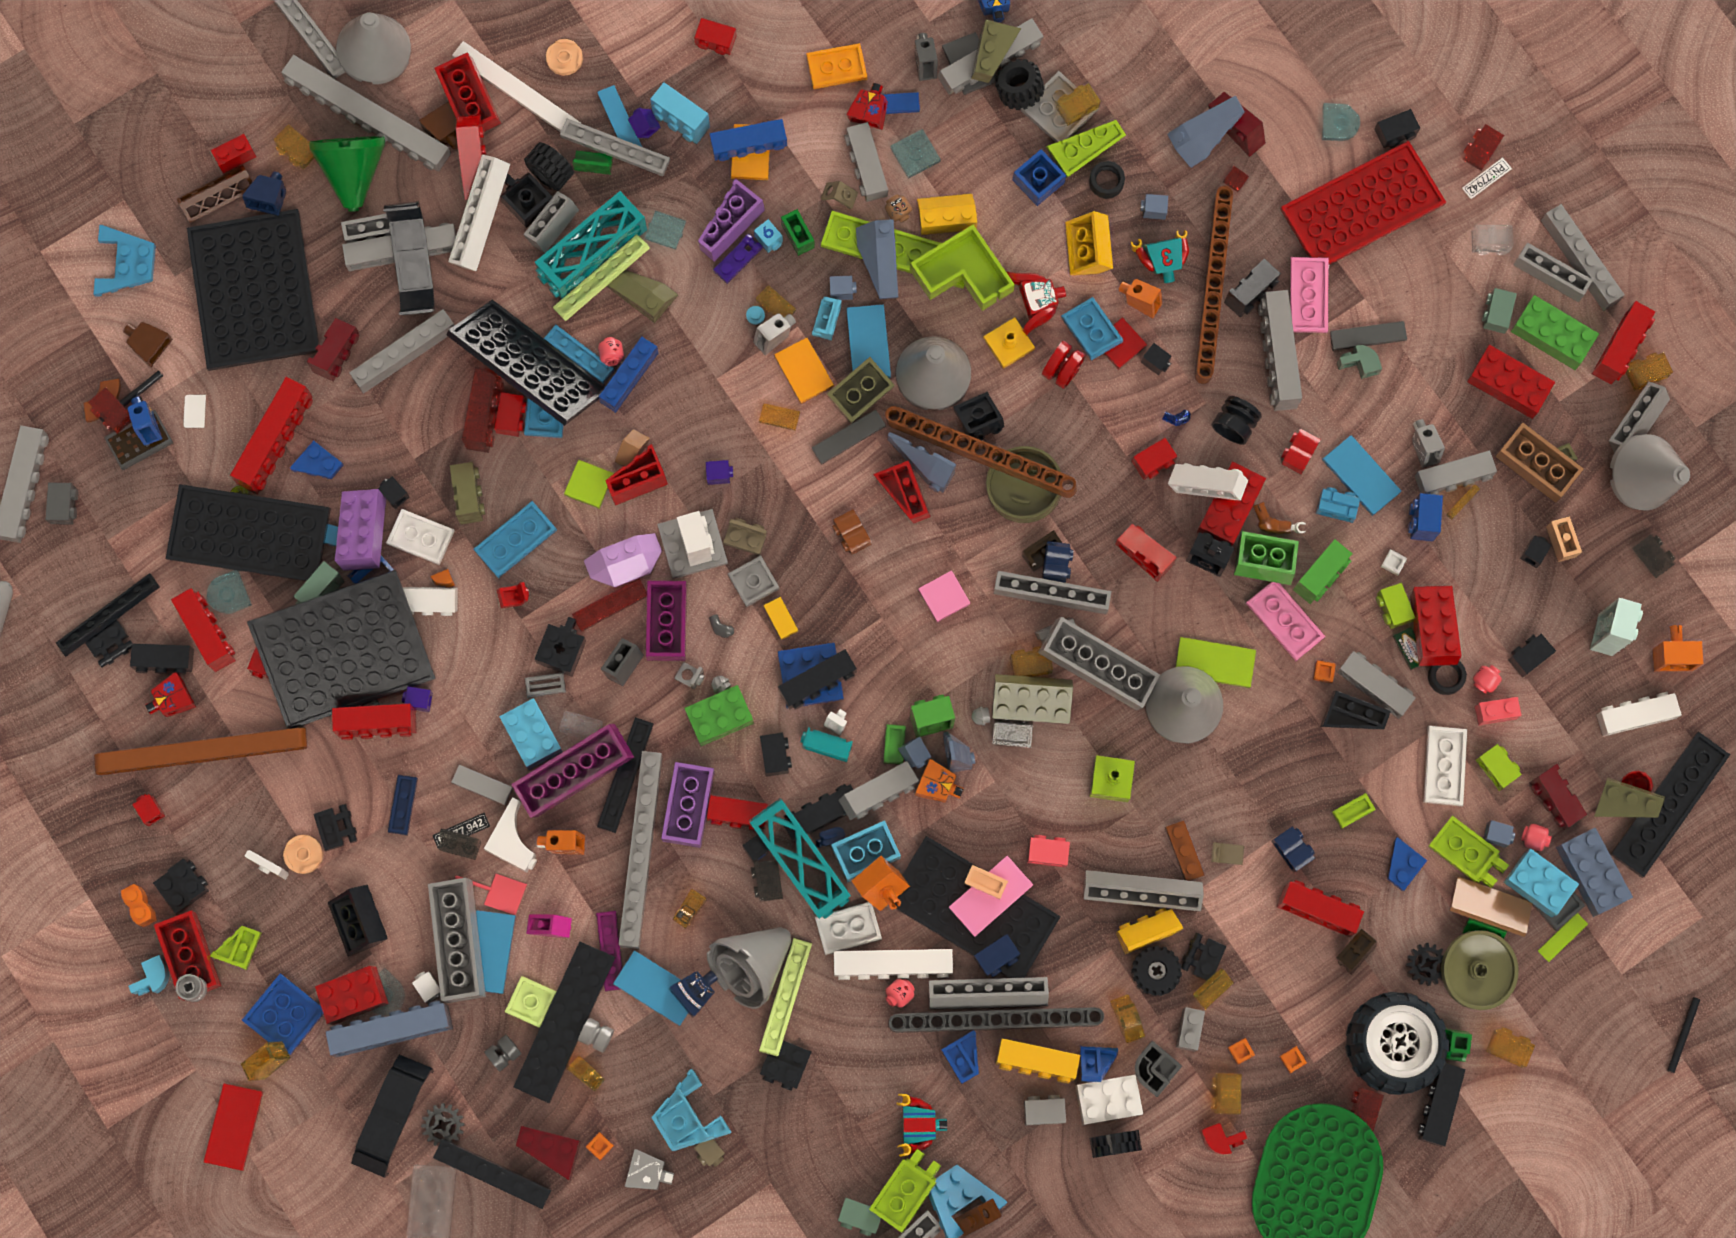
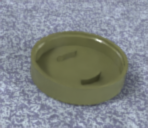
(1019, 499)

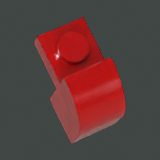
(1217, 1141)

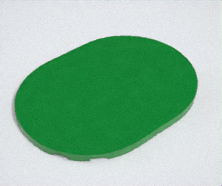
(1318, 1175)

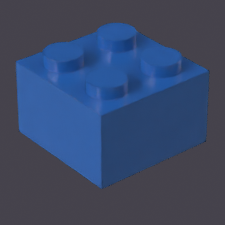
(1039, 177)
(1426, 517)

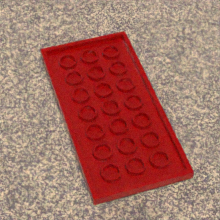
(1363, 204)

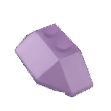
(624, 560)

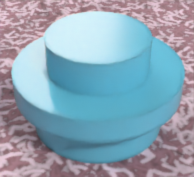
(755, 315)

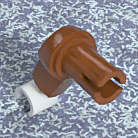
(1274, 526)

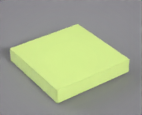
(530, 1001)

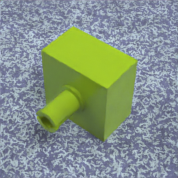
(1112, 778)

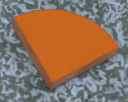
(443, 578)

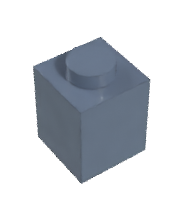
(1154, 206)
(842, 287)
(915, 753)
(1499, 834)

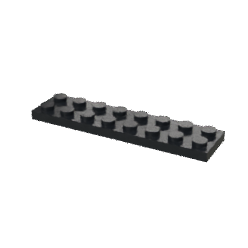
(1682, 790)
(564, 1022)

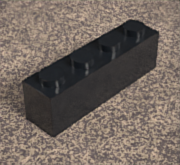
(817, 679)
(819, 814)
(1441, 1106)

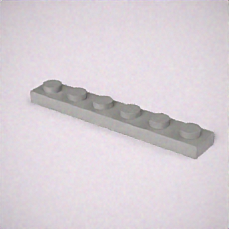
(311, 35)
(615, 147)

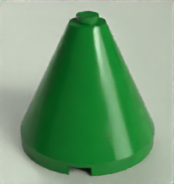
(349, 166)

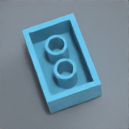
(680, 113)
(531, 734)
(863, 848)
(1541, 883)

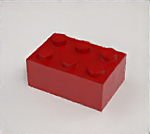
(351, 995)

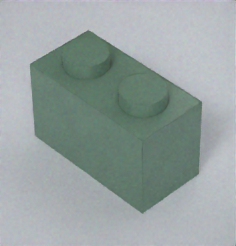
(1499, 310)
(859, 1216)

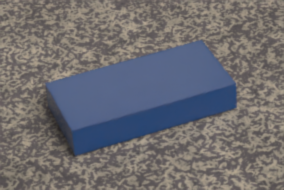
(902, 103)

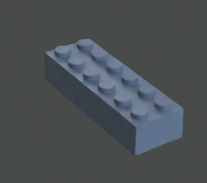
(389, 1030)

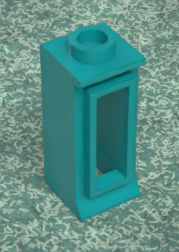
(826, 744)

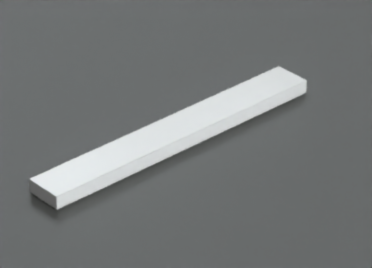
(516, 89)

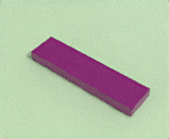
(609, 944)

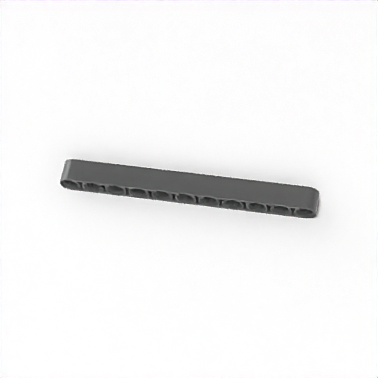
(1005, 1016)

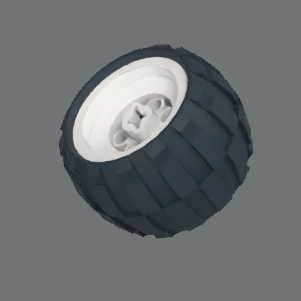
(1380, 1068)

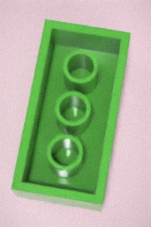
(1554, 332)

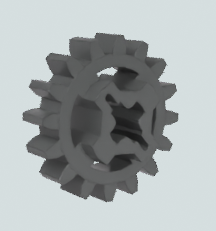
(439, 1116)

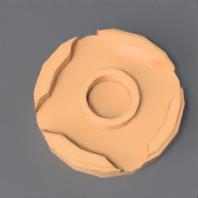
(564, 57)
(303, 854)

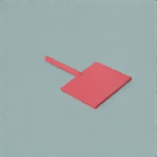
(503, 894)

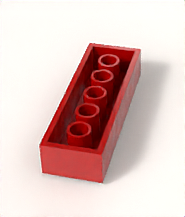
(272, 436)

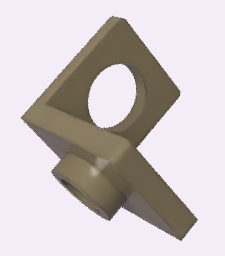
(840, 193)
(1227, 853)

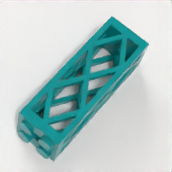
(584, 234)
(830, 900)

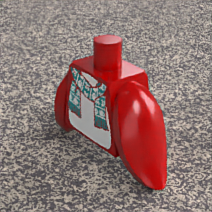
(1038, 298)

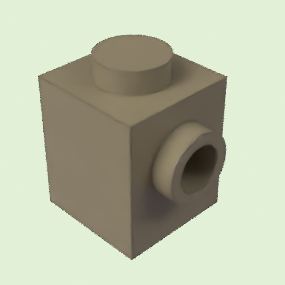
(710, 1153)

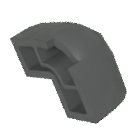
(1155, 1068)

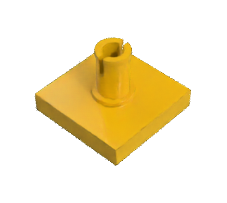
(1009, 343)

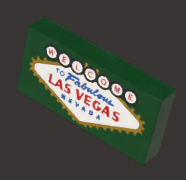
(1407, 645)

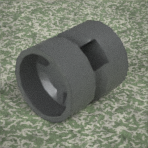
(506, 1046)

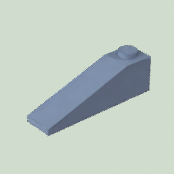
(1202, 133)
(878, 251)
(932, 468)
(957, 754)

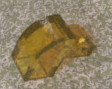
(1128, 1018)

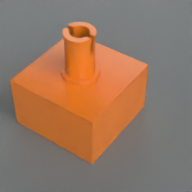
(1677, 654)
(881, 884)

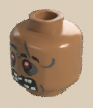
(898, 208)

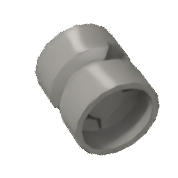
(191, 988)
(596, 1035)

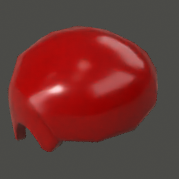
(1638, 779)

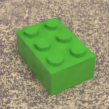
(1266, 558)
(1323, 572)
(719, 715)
(932, 716)

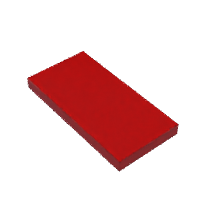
(233, 1127)

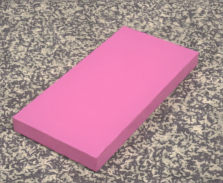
(1309, 294)
(1285, 620)
(979, 909)

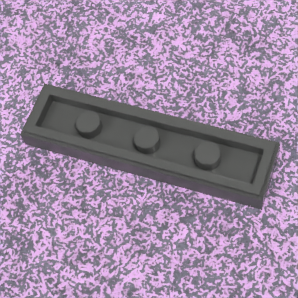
(1368, 335)
(848, 437)

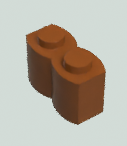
(852, 532)

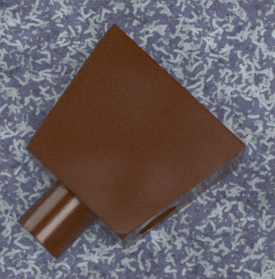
(441, 125)
(147, 341)
(974, 1218)

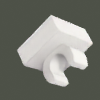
(836, 722)

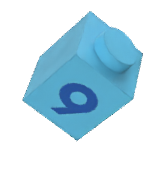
(768, 236)

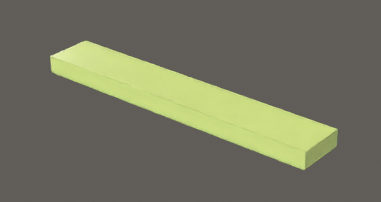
(601, 277)
(785, 997)

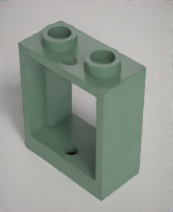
(321, 582)

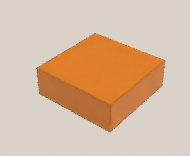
(1324, 671)
(1241, 1051)
(1293, 1059)
(599, 1146)

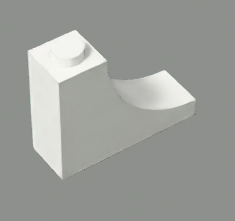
(506, 841)

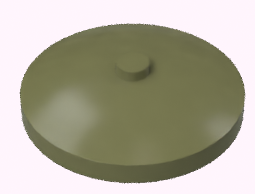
(1479, 970)

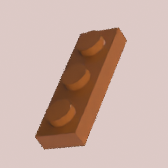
(1184, 851)

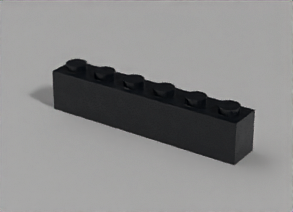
(492, 1173)

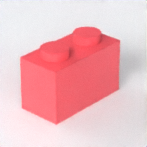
(1498, 711)
(1048, 852)

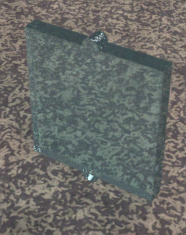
(665, 230)

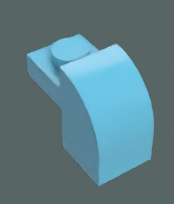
(157, 976)

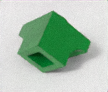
(1458, 1044)

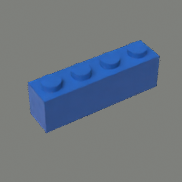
(748, 140)
(628, 374)

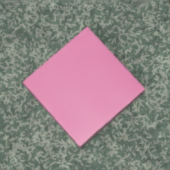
(944, 596)

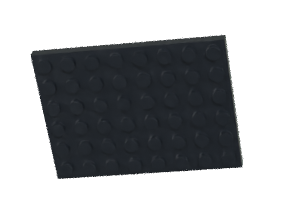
(253, 290)
(341, 649)

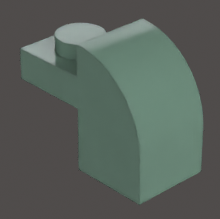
(1365, 359)

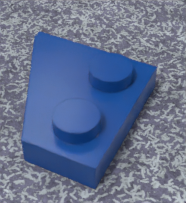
(317, 462)
(1404, 864)
(963, 1057)
(1096, 1062)

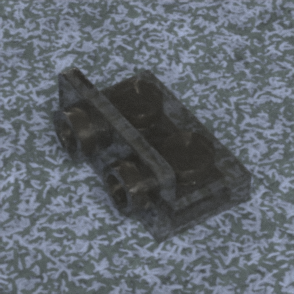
(1654, 555)
(1012, 733)
(459, 844)
(768, 881)

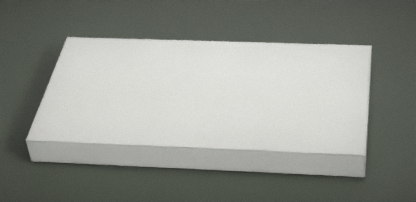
(1445, 766)

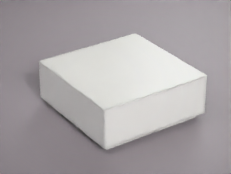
(1394, 562)

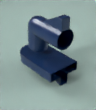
(830, 836)

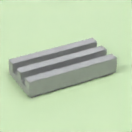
(545, 692)

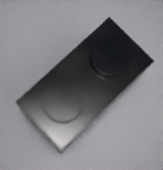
(1397, 128)
(1531, 655)
(774, 754)

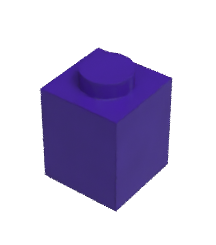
(644, 123)
(718, 472)
(418, 698)

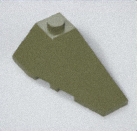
(643, 294)

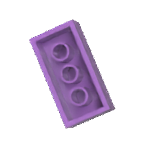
(360, 529)
(688, 804)

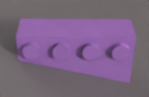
(731, 219)

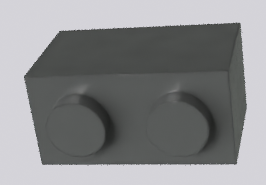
(61, 503)
(622, 662)

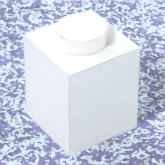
(427, 986)

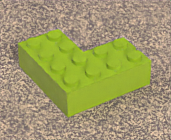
(967, 260)

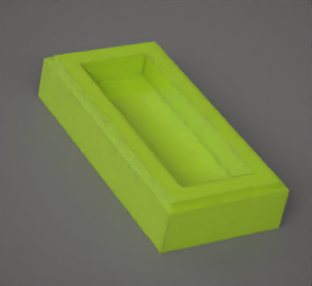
(1353, 811)

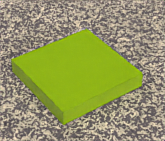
(588, 484)

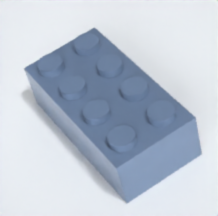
(1595, 872)

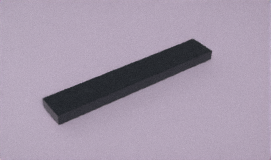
(107, 615)
(625, 777)

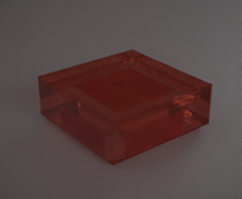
(1236, 179)

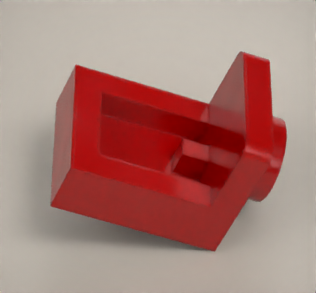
(513, 595)

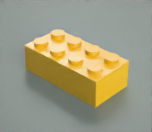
(1037, 1060)

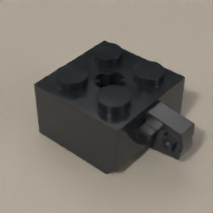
(524, 188)
(1210, 554)
(559, 637)

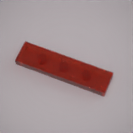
(610, 605)

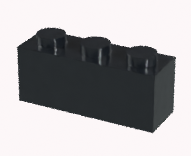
(162, 658)

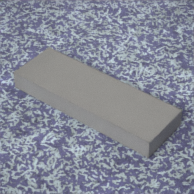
(482, 785)

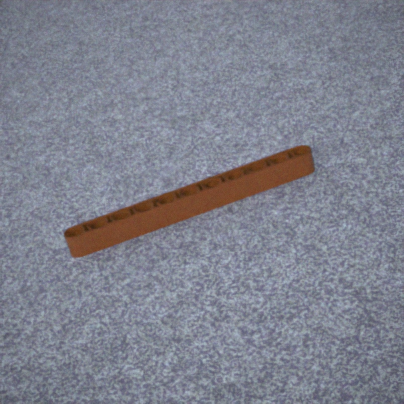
(1210, 292)
(975, 444)
(200, 751)

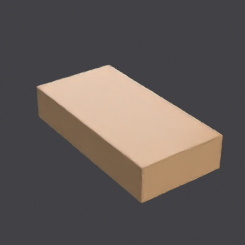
(986, 882)

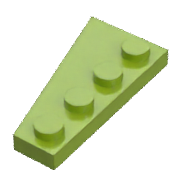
(1082, 148)

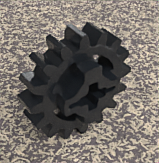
(1424, 957)

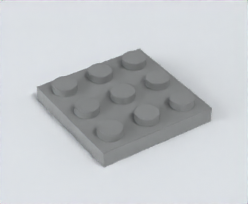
(1046, 115)
(676, 551)

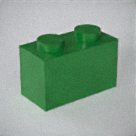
(797, 232)

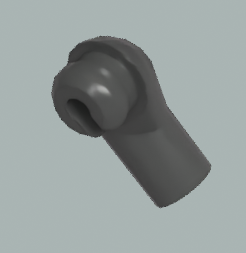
(720, 629)

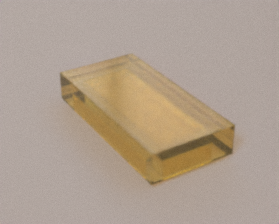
(774, 302)
(779, 417)
(1463, 501)
(1213, 988)

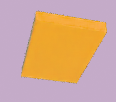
(836, 66)
(752, 166)
(804, 370)

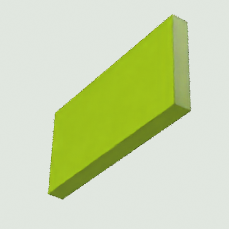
(1220, 661)

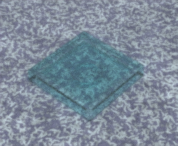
(915, 153)

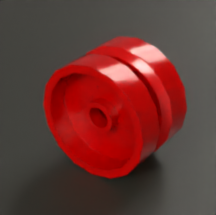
(1065, 365)

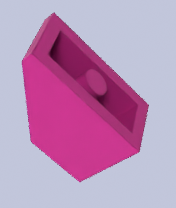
(549, 925)

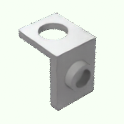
(697, 678)

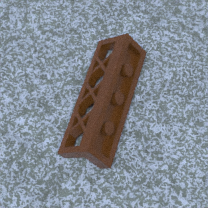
(212, 187)

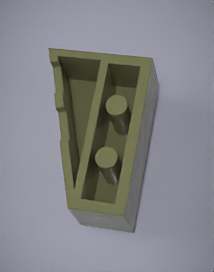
(992, 47)
(467, 493)

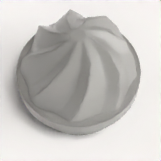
(720, 684)
(981, 716)

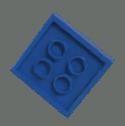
(800, 660)
(284, 1014)

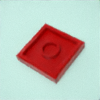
(1129, 348)

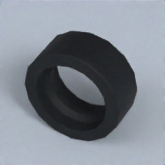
(1109, 166)
(1447, 690)

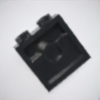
(979, 416)
(181, 885)
(786, 1067)

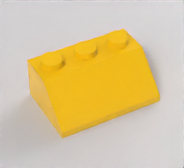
(946, 213)
(1089, 244)
(1148, 930)

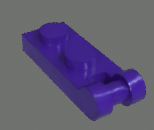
(737, 259)

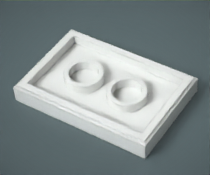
(420, 536)
(848, 928)

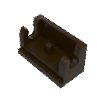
(1035, 554)
(1356, 951)

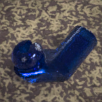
(1178, 419)

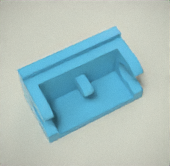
(827, 318)

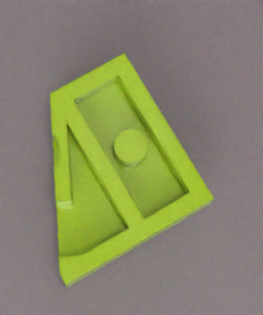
(238, 948)

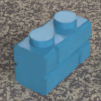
(1338, 505)

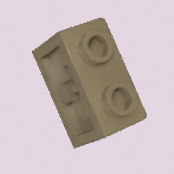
(745, 536)

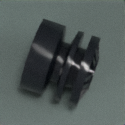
(1236, 420)

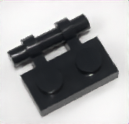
(105, 640)
(329, 829)
(1209, 959)

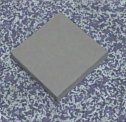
(753, 581)

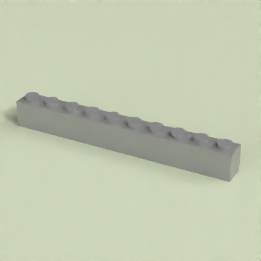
(366, 113)
(640, 850)

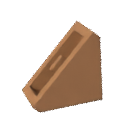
(630, 447)

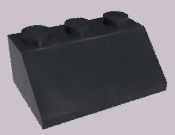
(357, 920)

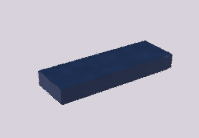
(402, 805)

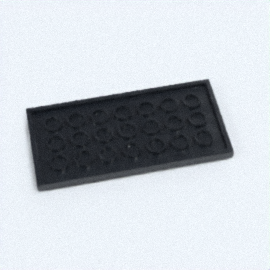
(527, 362)
(247, 533)
(938, 880)

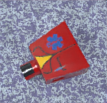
(869, 107)
(171, 697)

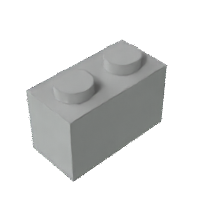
(1190, 1029)
(1044, 1111)

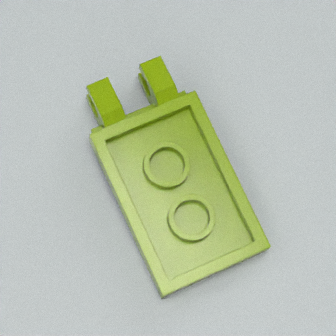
(1468, 852)
(905, 1192)

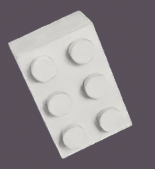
(695, 538)
(1109, 1100)

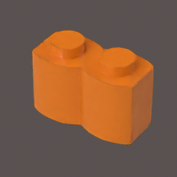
(140, 910)

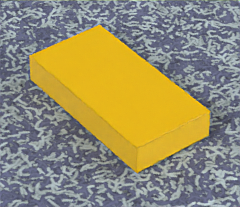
(780, 618)

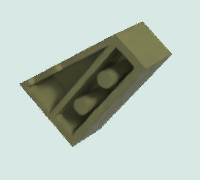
(1627, 801)

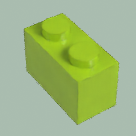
(1395, 606)
(1499, 766)

